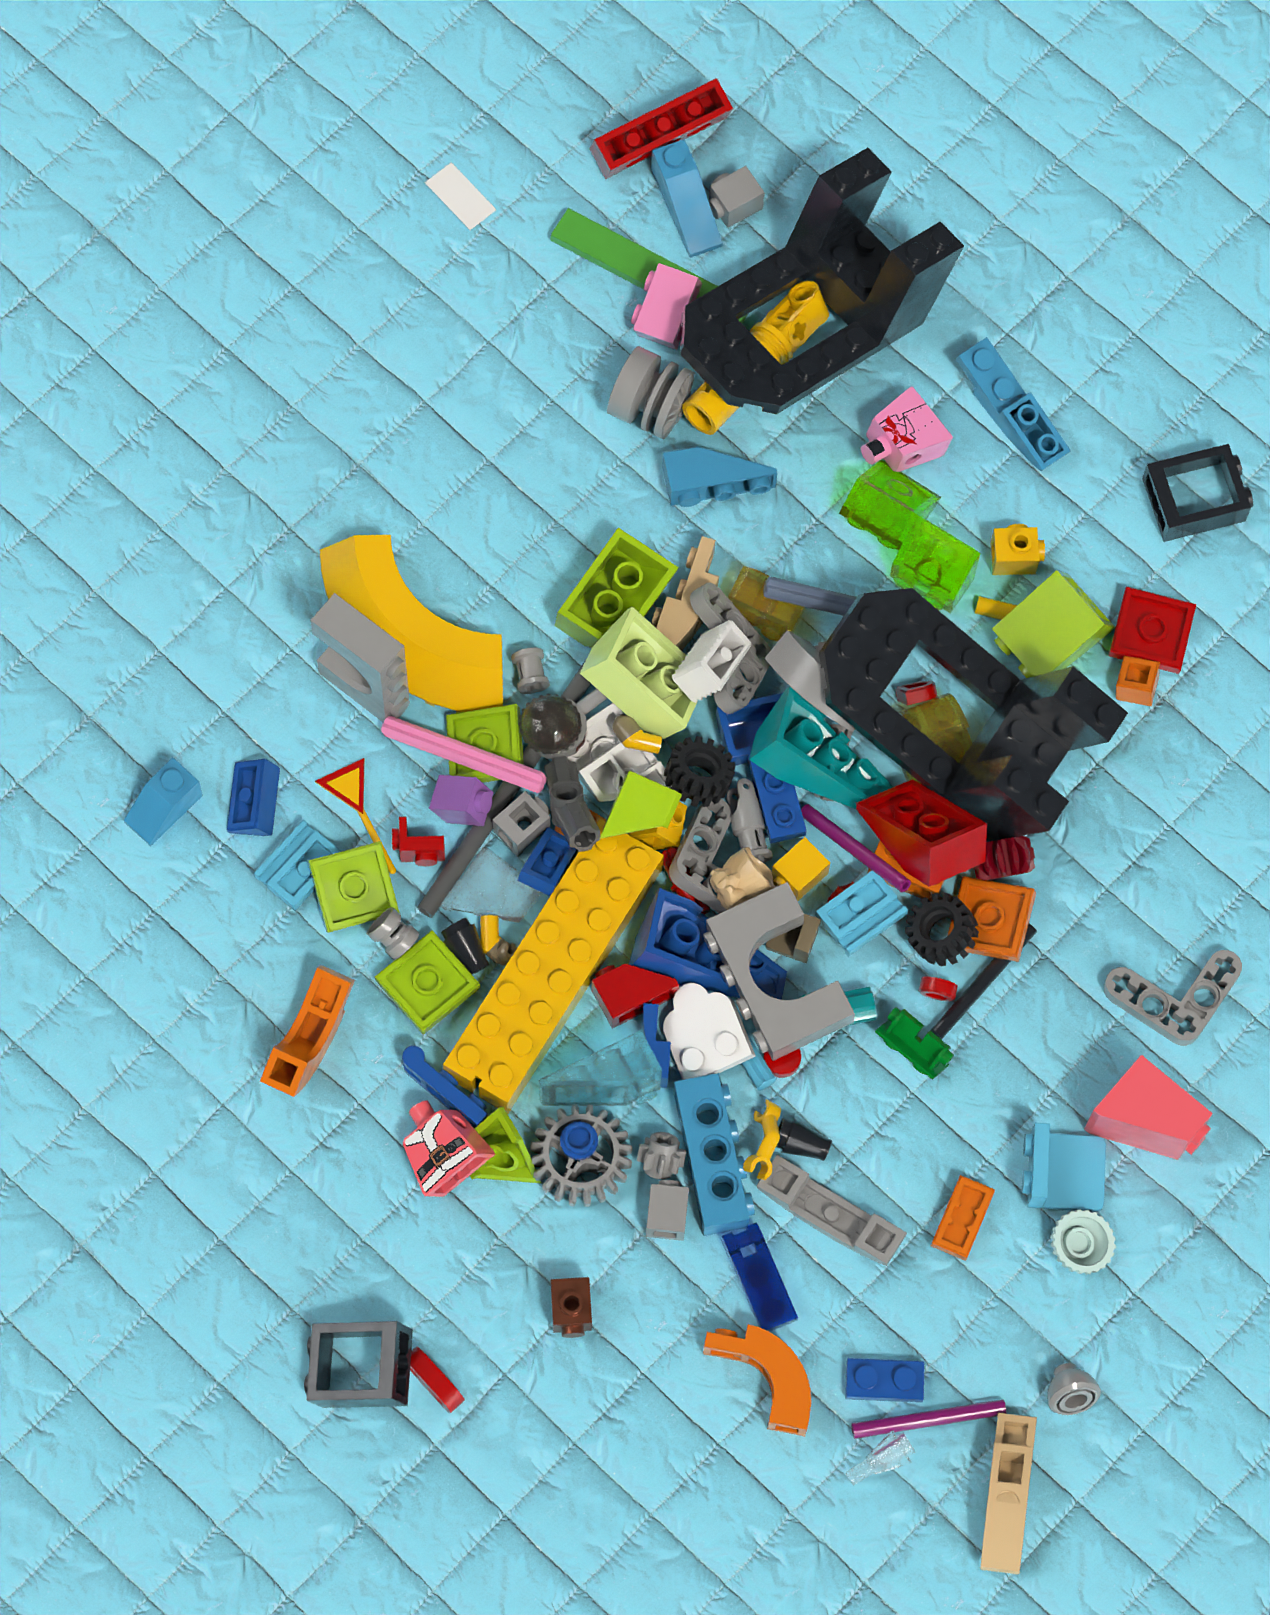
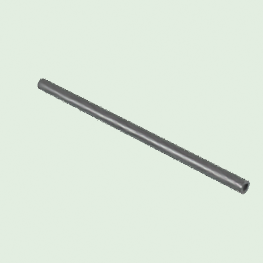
(478, 834)

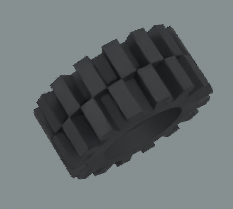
(703, 756)
(930, 914)

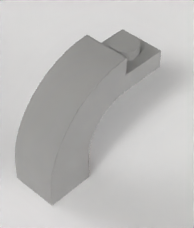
(800, 668)

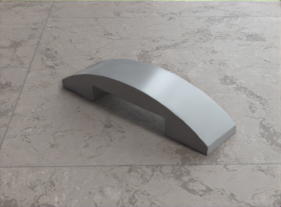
(830, 1213)

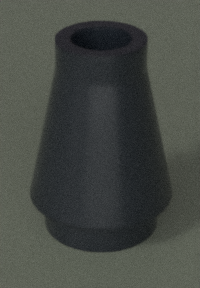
(465, 944)
(802, 1140)

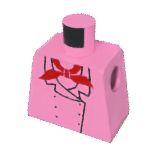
(906, 434)

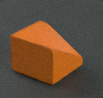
(1137, 681)

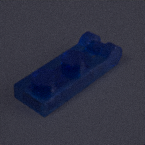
(760, 1279)

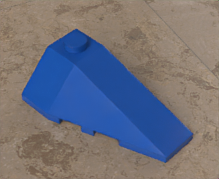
(674, 946)

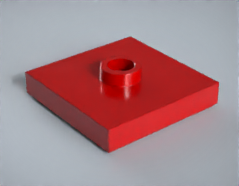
(1152, 629)

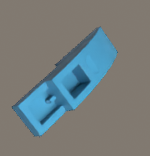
(1010, 407)

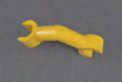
(769, 1142)

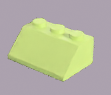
(635, 672)

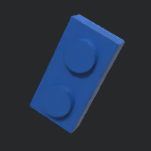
(547, 862)
(884, 1380)

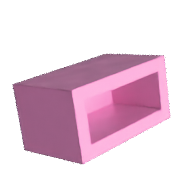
(663, 306)

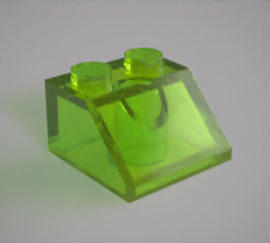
(887, 504)
(935, 565)

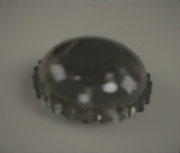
(550, 724)

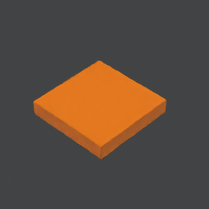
(1001, 916)

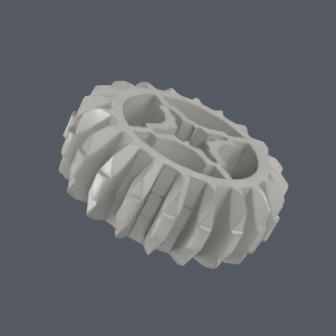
(594, 1164)

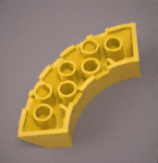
(442, 660)

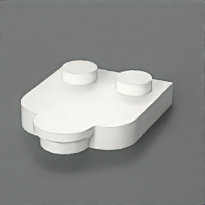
(705, 1032)

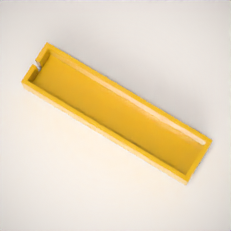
(553, 968)

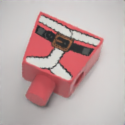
(443, 1149)

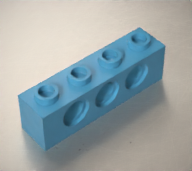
(715, 1213)

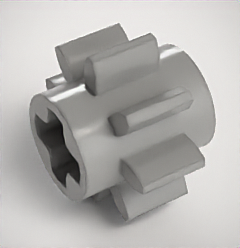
(661, 1155)

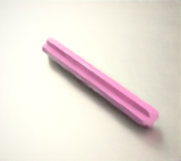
(464, 754)

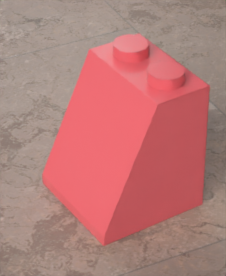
(1150, 1113)

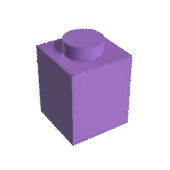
(461, 800)

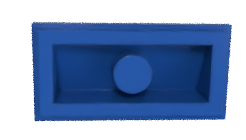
(253, 798)

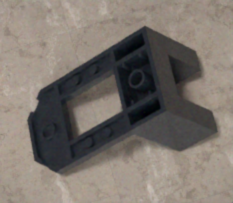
(863, 282)
(1017, 749)

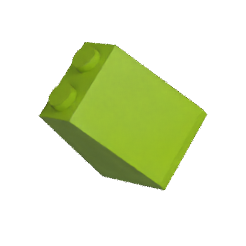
(1052, 626)

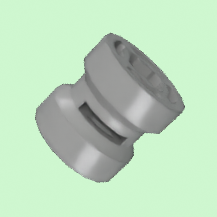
(393, 933)

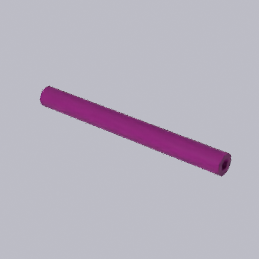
(855, 848)
(928, 1419)

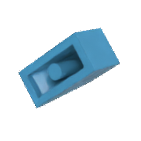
(163, 801)

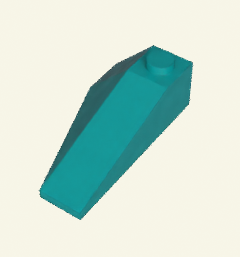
(808, 753)

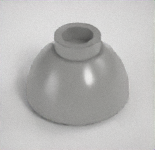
(1072, 1390)

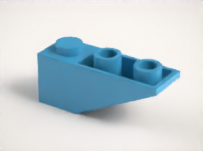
(707, 474)

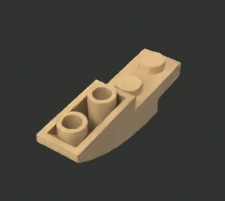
(677, 617)
(1008, 1493)

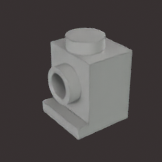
(522, 809)

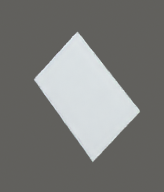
(460, 196)

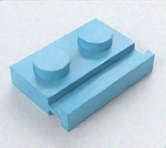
(287, 868)
(861, 912)

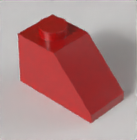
(626, 988)

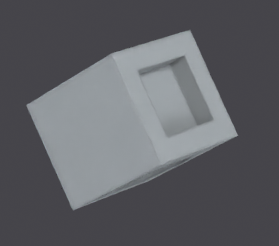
(667, 1210)

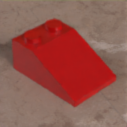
(925, 832)

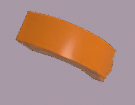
(307, 1041)
(780, 1368)

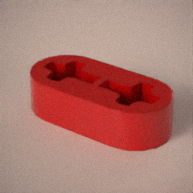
(435, 1381)

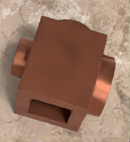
(571, 1306)

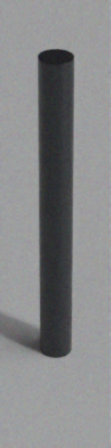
(974, 991)

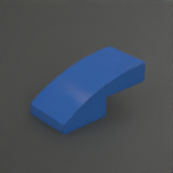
(660, 1048)

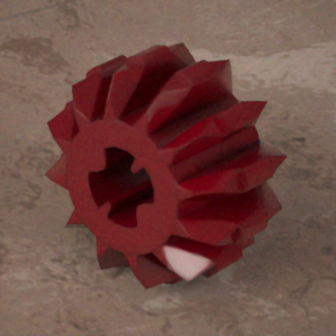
(1006, 858)

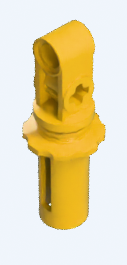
(795, 315)

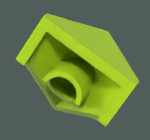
(640, 806)
(511, 1155)

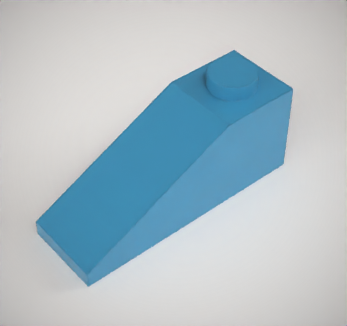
(685, 197)

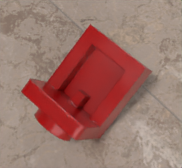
(418, 849)

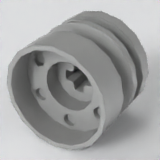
(647, 391)

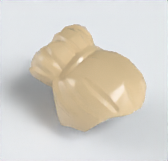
(741, 879)

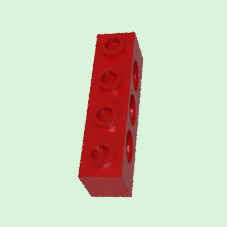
(661, 127)

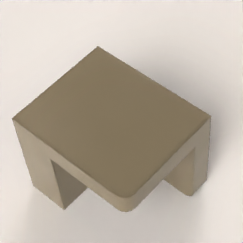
(798, 941)

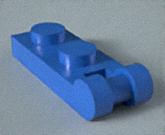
(442, 1086)

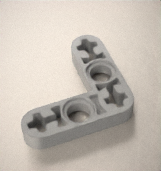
(714, 609)
(698, 860)
(1184, 1010)

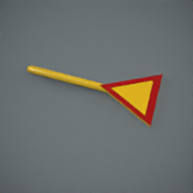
(348, 786)

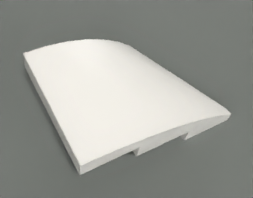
(605, 761)

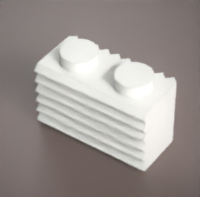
(711, 661)

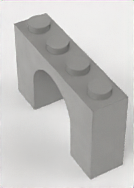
(361, 659)
(779, 1023)

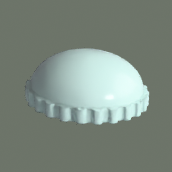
(1083, 1241)

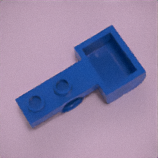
(776, 798)

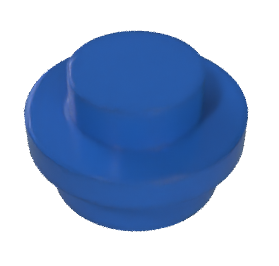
(579, 1140)

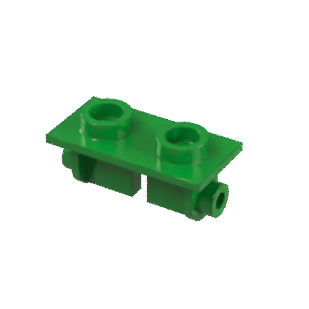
(927, 1055)

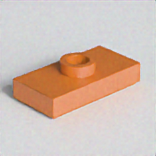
(962, 1218)

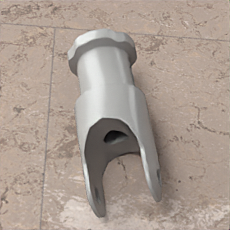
(748, 820)

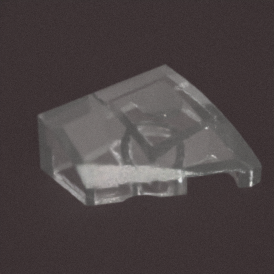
(491, 889)

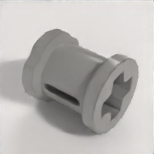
(530, 670)

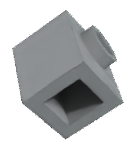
(735, 196)

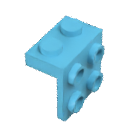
(1064, 1170)

